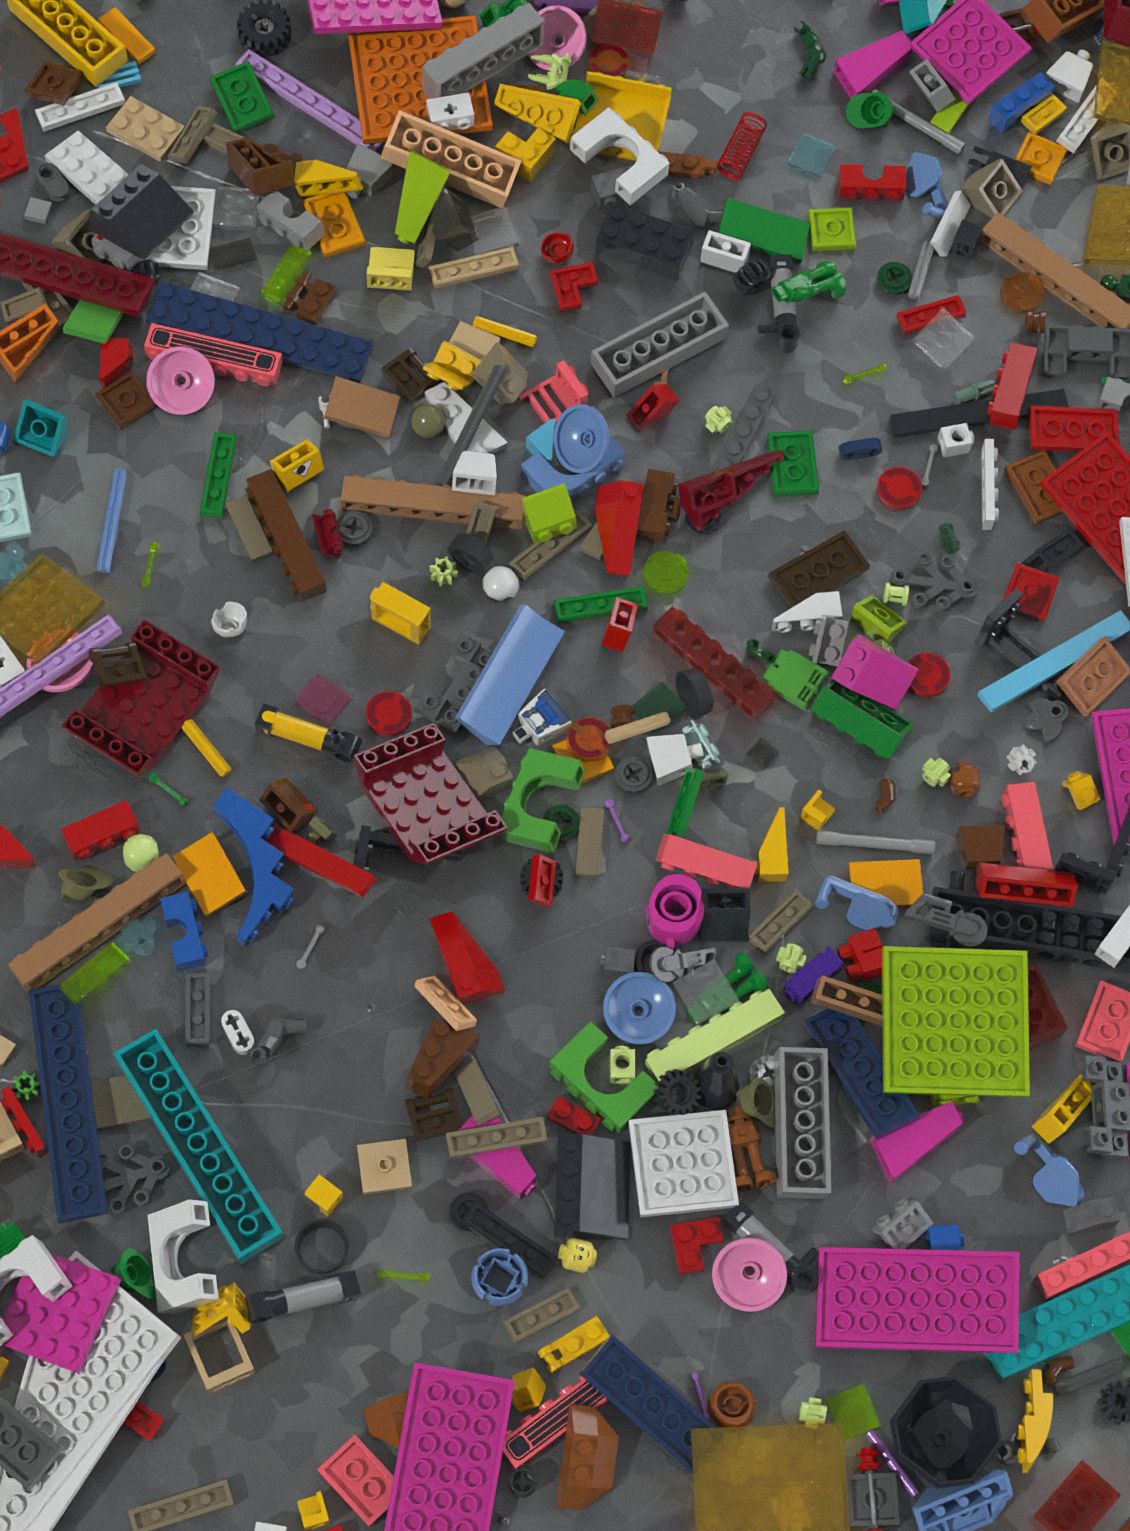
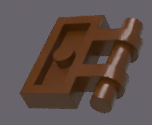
(316, 301)

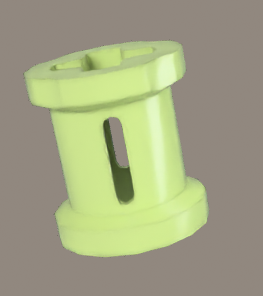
(895, 594)

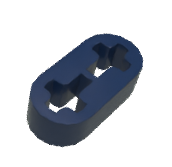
(860, 449)

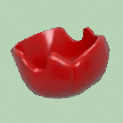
(557, 248)

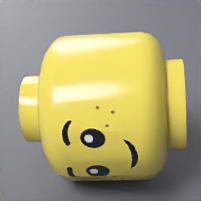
(577, 1255)

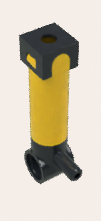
(340, 745)

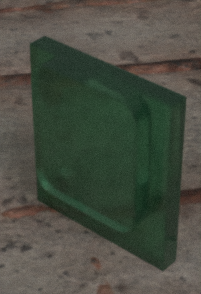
(659, 700)

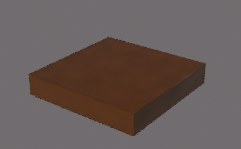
(54, 83)
(126, 400)

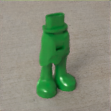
(800, 288)
(742, 968)

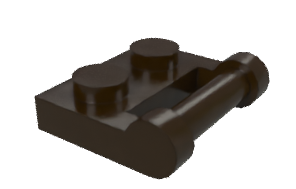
(405, 378)
(118, 671)
(434, 1122)

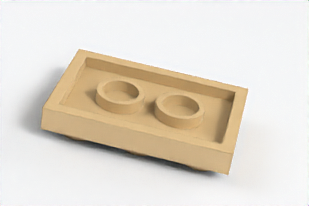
(145, 129)

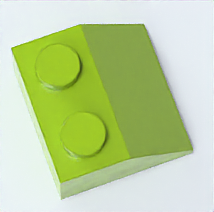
(549, 513)

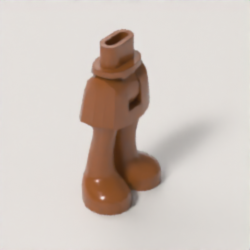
(744, 1136)

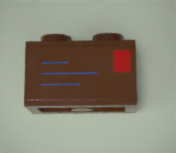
(288, 804)

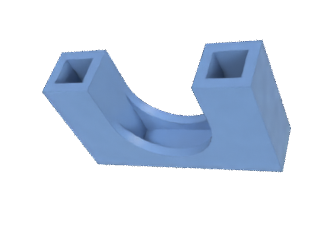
(543, 476)

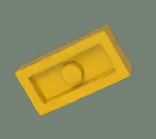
(1043, 114)

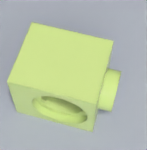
(619, 1075)

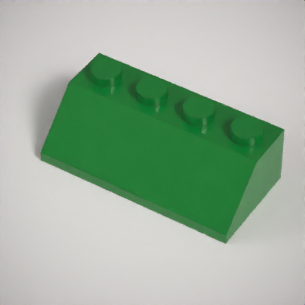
(862, 718)

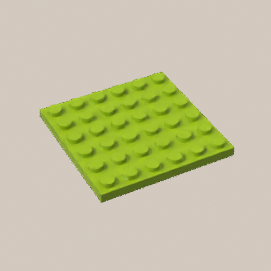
(955, 1021)

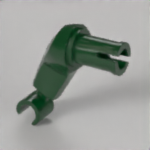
(815, 51)

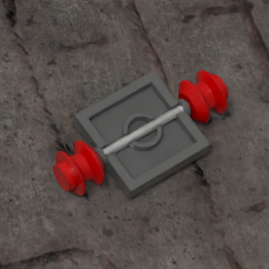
(872, 1494)

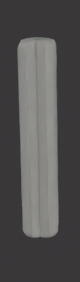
(921, 271)

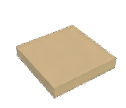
(473, 340)

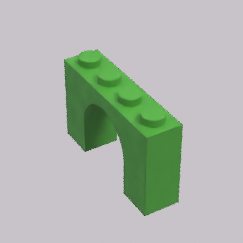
(537, 771)
(613, 1108)

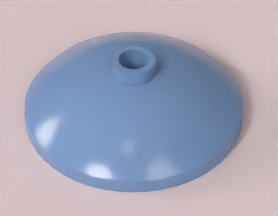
(573, 437)
(642, 991)

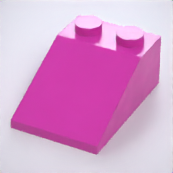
(874, 672)

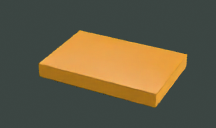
(338, 221)
(210, 874)
(893, 879)

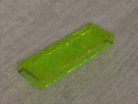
(285, 275)
(93, 973)

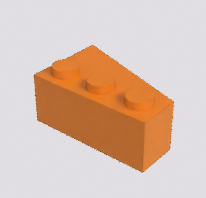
(26, 339)

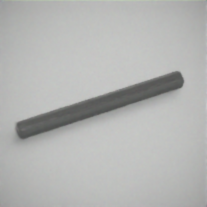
(472, 423)

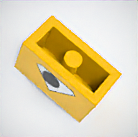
(297, 465)

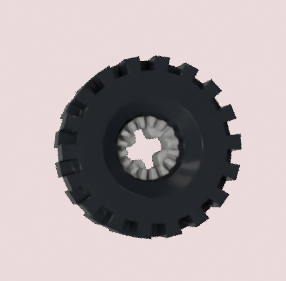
(267, 17)

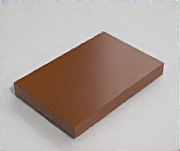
(1026, 477)

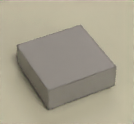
(38, 210)

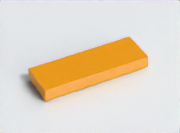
(128, 35)

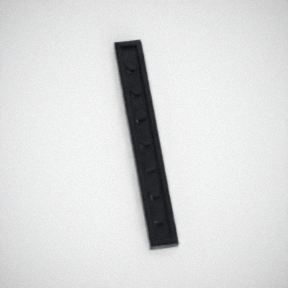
(971, 413)

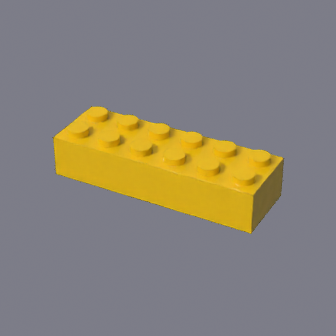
(73, 36)

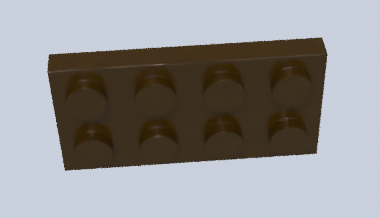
(819, 569)

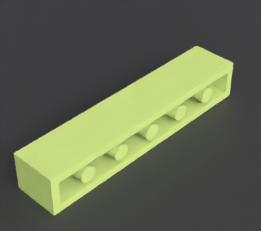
(718, 1035)

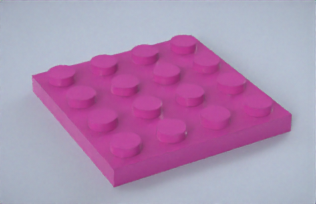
(970, 48)
(65, 1328)

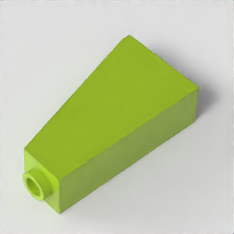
(420, 191)

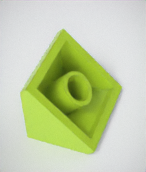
(877, 619)

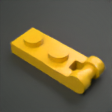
(574, 1344)

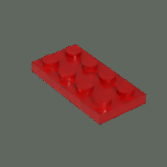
(1069, 427)

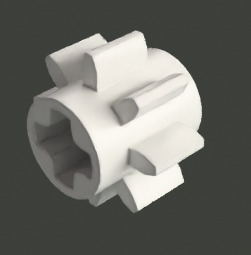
(1021, 759)

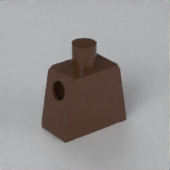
(980, 845)

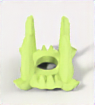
(552, 79)

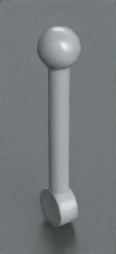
(925, 481)
(301, 964)

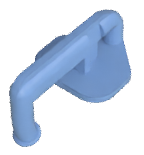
(924, 175)
(867, 907)
(1058, 1178)

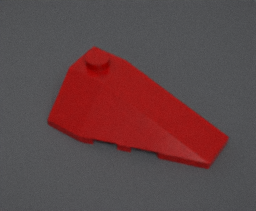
(617, 519)
(467, 965)

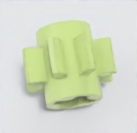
(718, 419)
(443, 564)
(936, 772)
(791, 958)
(812, 1411)

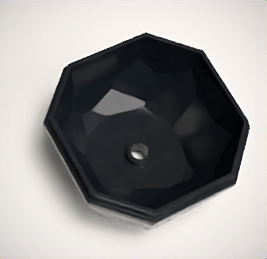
(958, 1414)

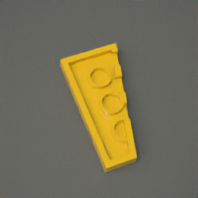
(543, 110)

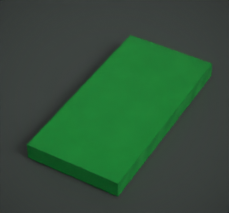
(764, 229)

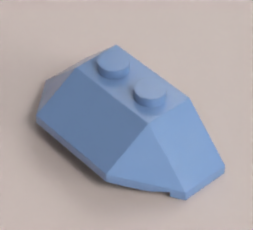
(964, 1506)

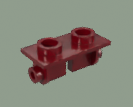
(329, 540)

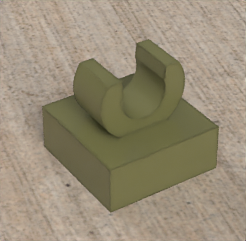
(321, 831)

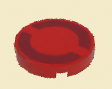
(899, 488)
(932, 674)
(388, 713)

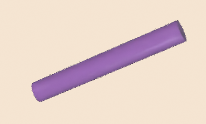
(892, 1463)

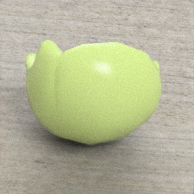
(139, 851)

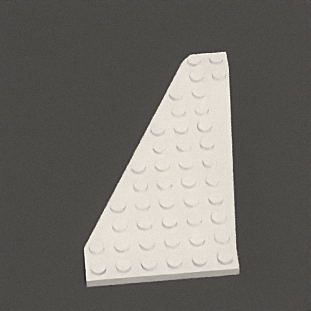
(83, 1408)

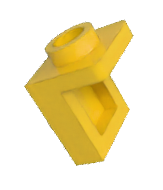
(1082, 789)

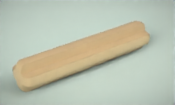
(637, 727)

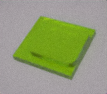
(853, 1410)

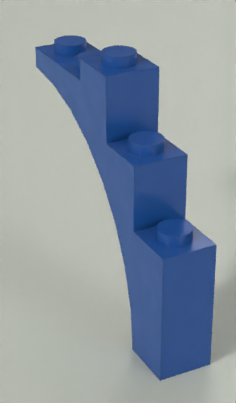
(251, 827)

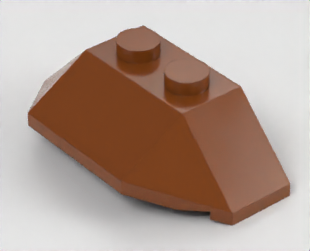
(387, 1418)
(586, 1458)

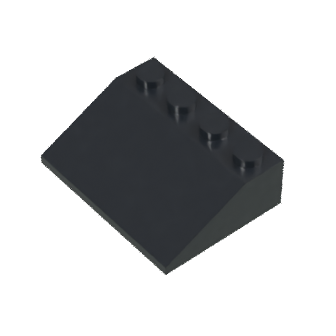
(139, 213)
(592, 1187)

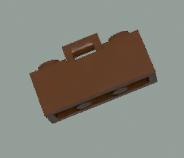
(653, 514)

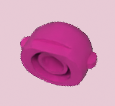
(675, 894)

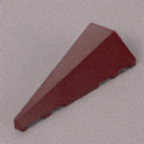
(709, 494)

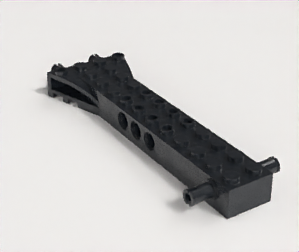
(1038, 928)

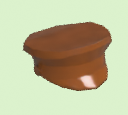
(731, 1405)

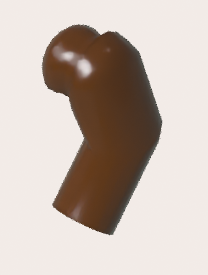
(888, 795)
(1054, 1367)

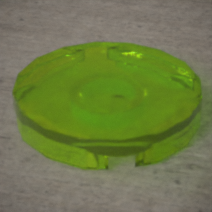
(665, 573)

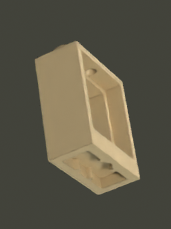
(228, 1376)

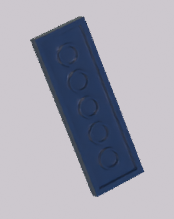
(860, 1071)
(645, 1399)

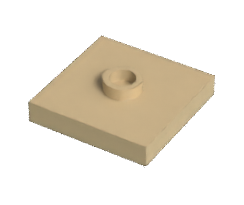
(384, 1166)

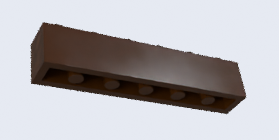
(286, 536)

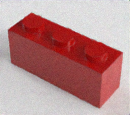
(100, 830)

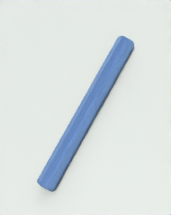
(111, 520)

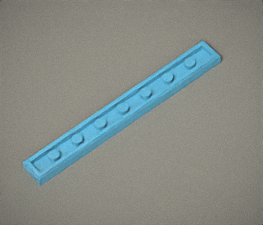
(1052, 662)

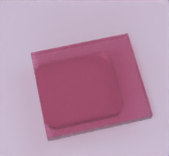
(322, 699)

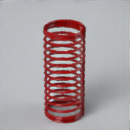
(732, 163)

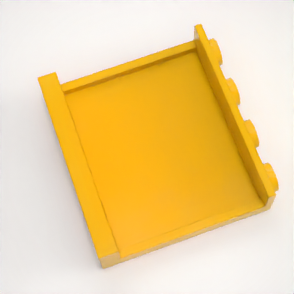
(637, 102)

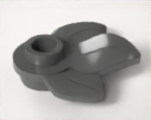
(1044, 719)

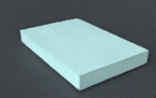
(13, 509)

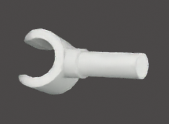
(323, 406)

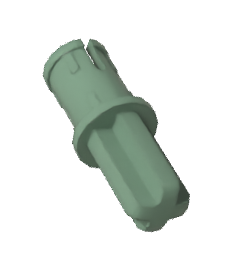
(973, 392)

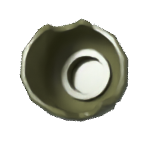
(428, 420)

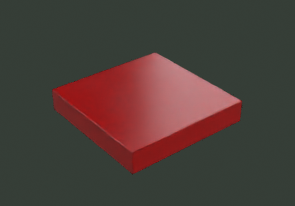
(1036, 588)

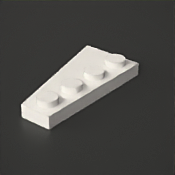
(456, 414)

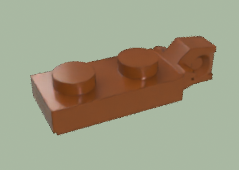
(689, 165)

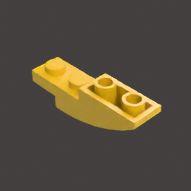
(1036, 1421)

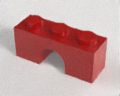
(854, 185)

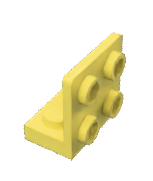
(390, 268)

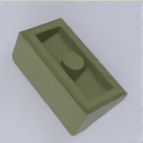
(710, 778)

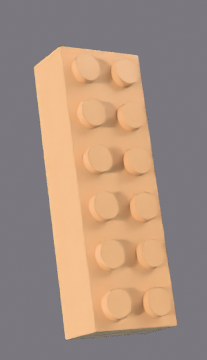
(473, 166)

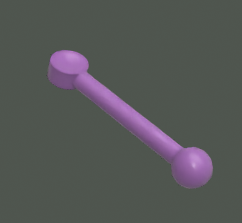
(609, 804)
(699, 1394)

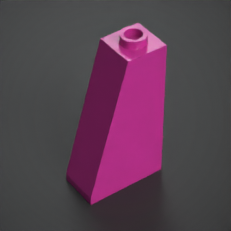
(872, 64)
(912, 1143)
(506, 1166)

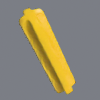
(505, 331)
(206, 748)

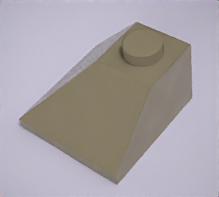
(1111, 150)
(992, 189)
(77, 238)
(514, 378)
(485, 773)

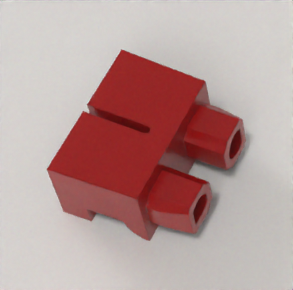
(866, 953)

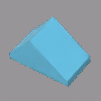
(542, 440)

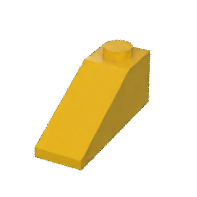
(323, 178)
(772, 857)
(1063, 1110)

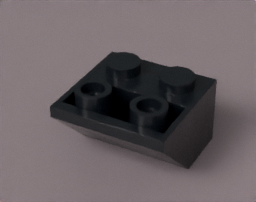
(725, 915)

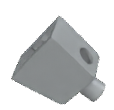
(371, 170)

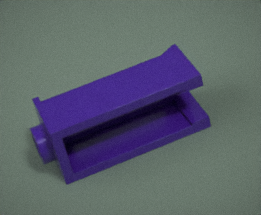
(802, 983)

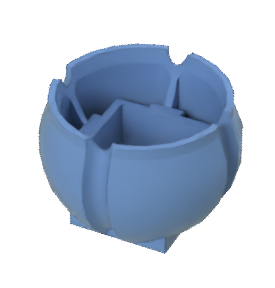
(505, 1261)

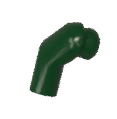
(759, 652)

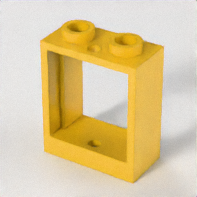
(400, 612)

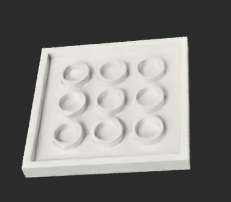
(191, 241)
(683, 1163)

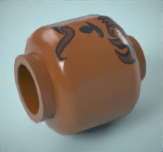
(964, 780)

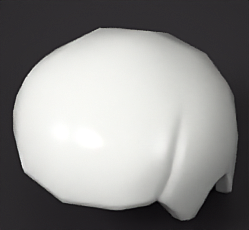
(500, 583)
(229, 620)

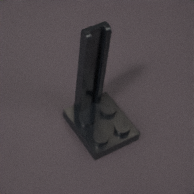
(1014, 648)
(382, 840)
(1092, 873)

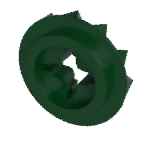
(897, 270)
(567, 815)

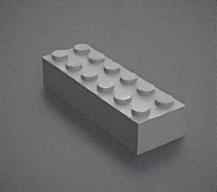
(484, 53)
(659, 344)
(802, 1123)

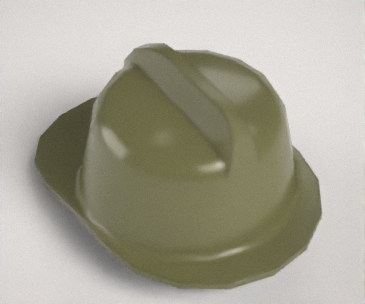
(82, 882)
(758, 1101)

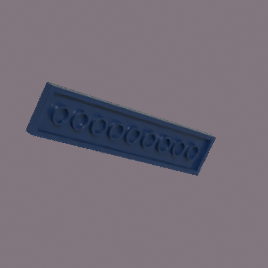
(298, 341)
(68, 1105)

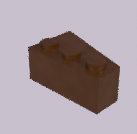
(259, 168)
(439, 1057)

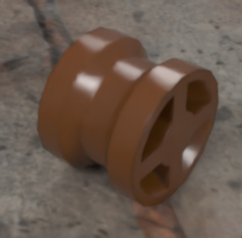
(1035, 321)
(621, 715)

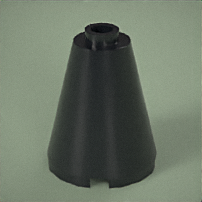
(718, 1081)

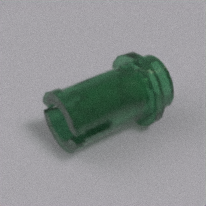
(949, 539)

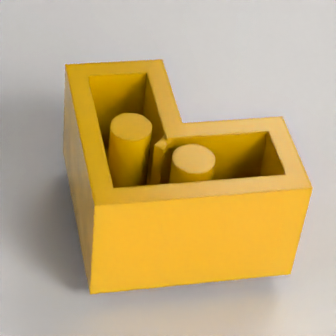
(532, 153)

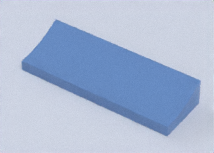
(509, 676)

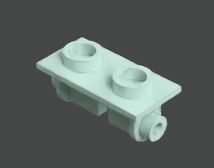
(699, 734)

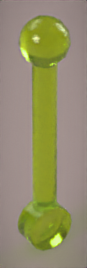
(847, 379)
(146, 581)
(423, 1277)

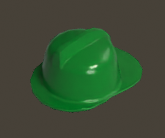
(869, 110)
(135, 1273)

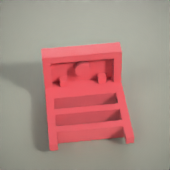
(565, 387)

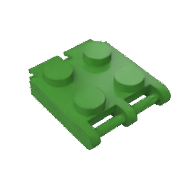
(794, 678)

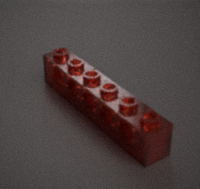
(716, 675)

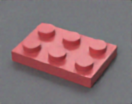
(1107, 1023)
(359, 1480)

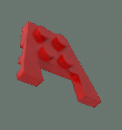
(12, 148)

